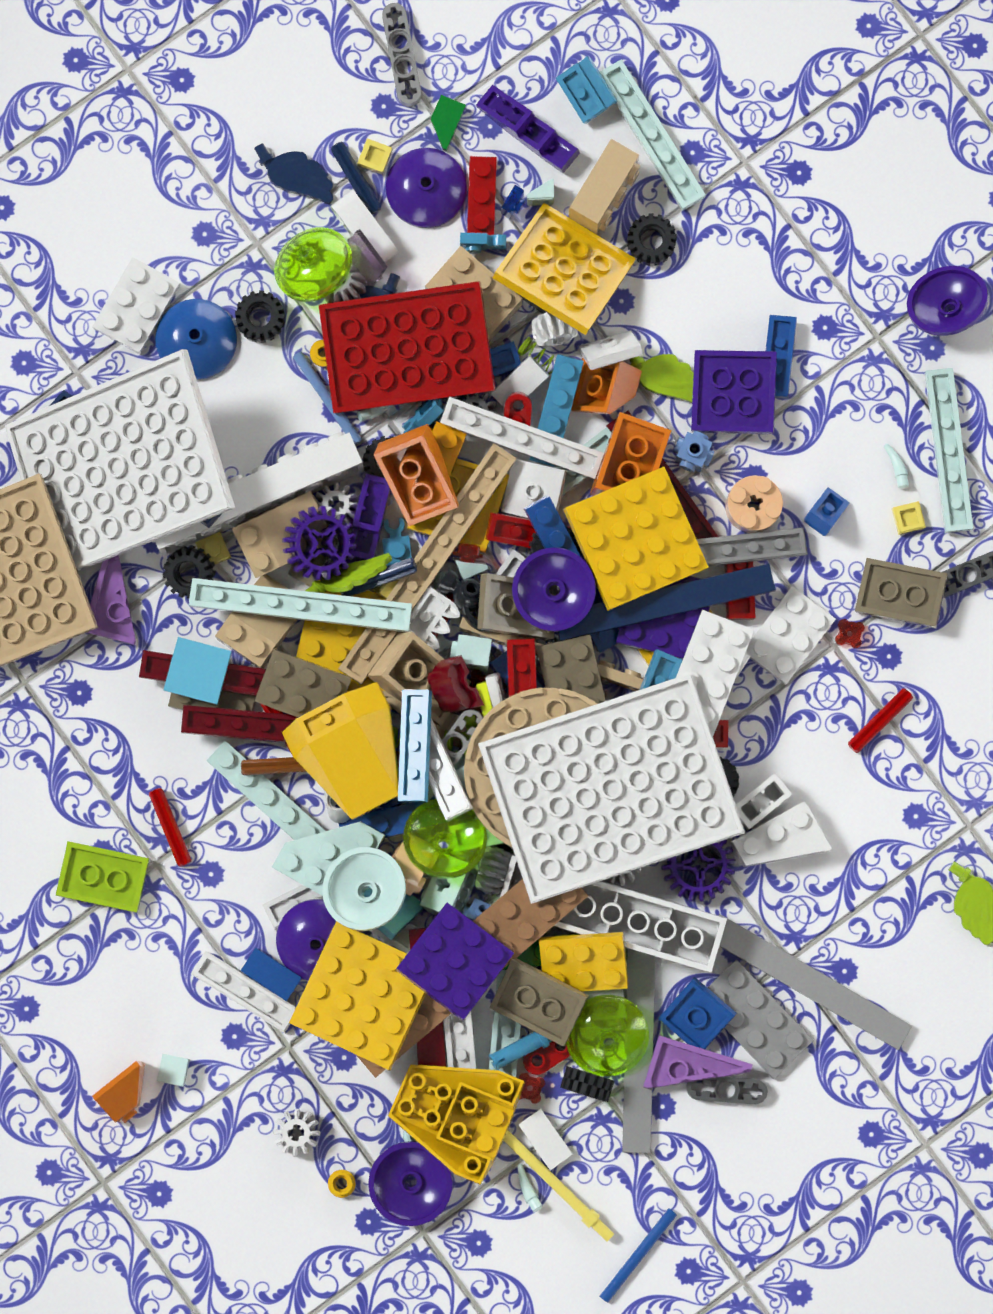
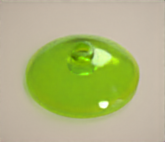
(317, 273)
(428, 828)
(609, 1018)

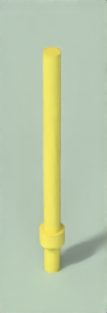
(589, 1217)

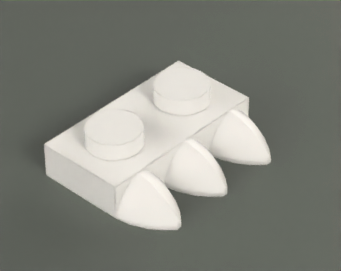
(428, 616)

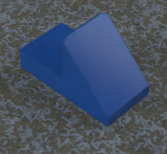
(826, 511)

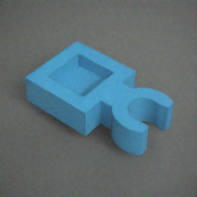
(476, 242)
(427, 413)
(396, 545)

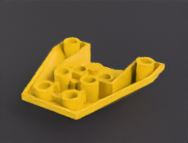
(349, 749)
(457, 1114)

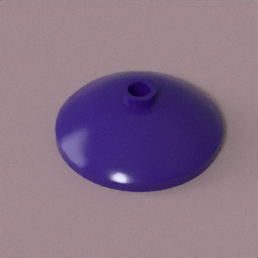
(426, 205)
(943, 291)
(539, 574)
(295, 932)
(399, 1200)

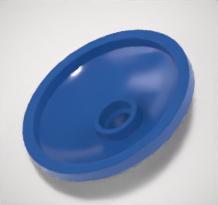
(216, 341)

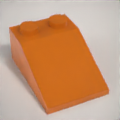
(631, 452)
(416, 474)

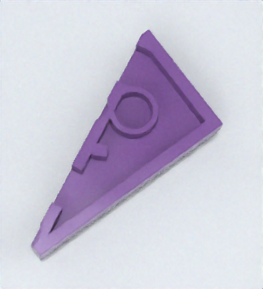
(111, 604)
(683, 1063)

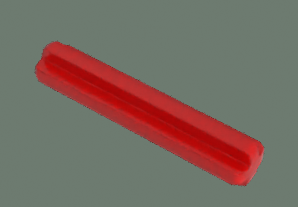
(880, 720)
(170, 827)

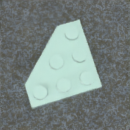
(310, 857)

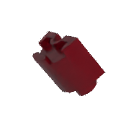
(450, 686)

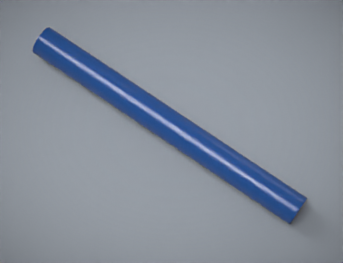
(638, 1255)

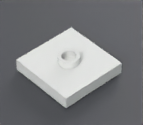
(611, 350)
(530, 483)

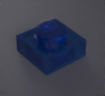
(514, 202)

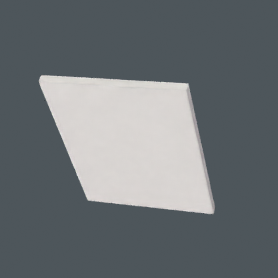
(126, 460)
(611, 788)

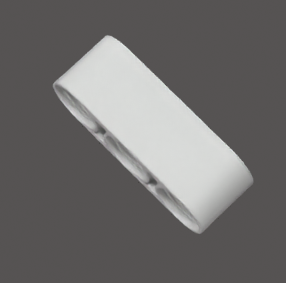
(355, 216)

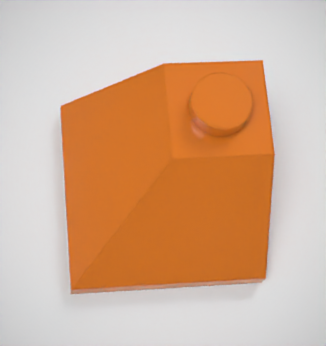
(605, 388)
(122, 1093)

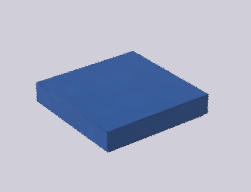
(697, 1015)

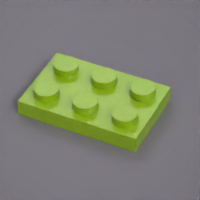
(102, 877)

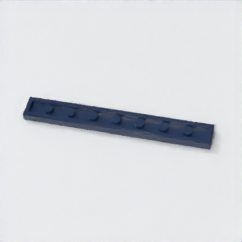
(676, 600)

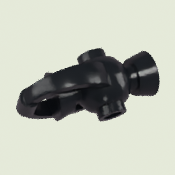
(465, 595)

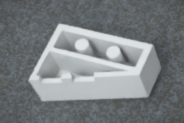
(782, 838)

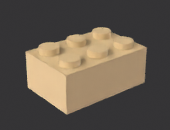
(605, 187)
(499, 300)

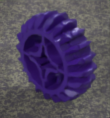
(328, 550)
(700, 887)

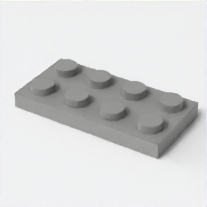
(760, 1021)

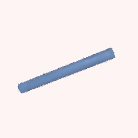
(325, 395)

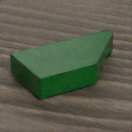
(446, 119)

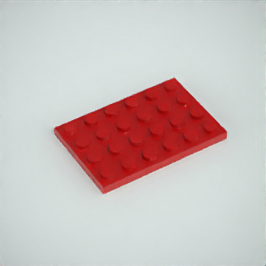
(407, 347)

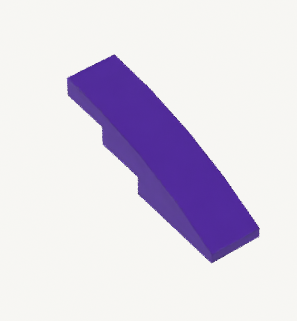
(527, 128)
(369, 517)

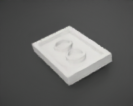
(136, 305)
(789, 635)

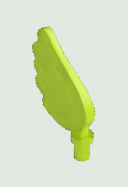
(666, 376)
(354, 575)
(974, 903)

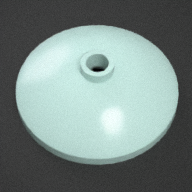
(351, 876)

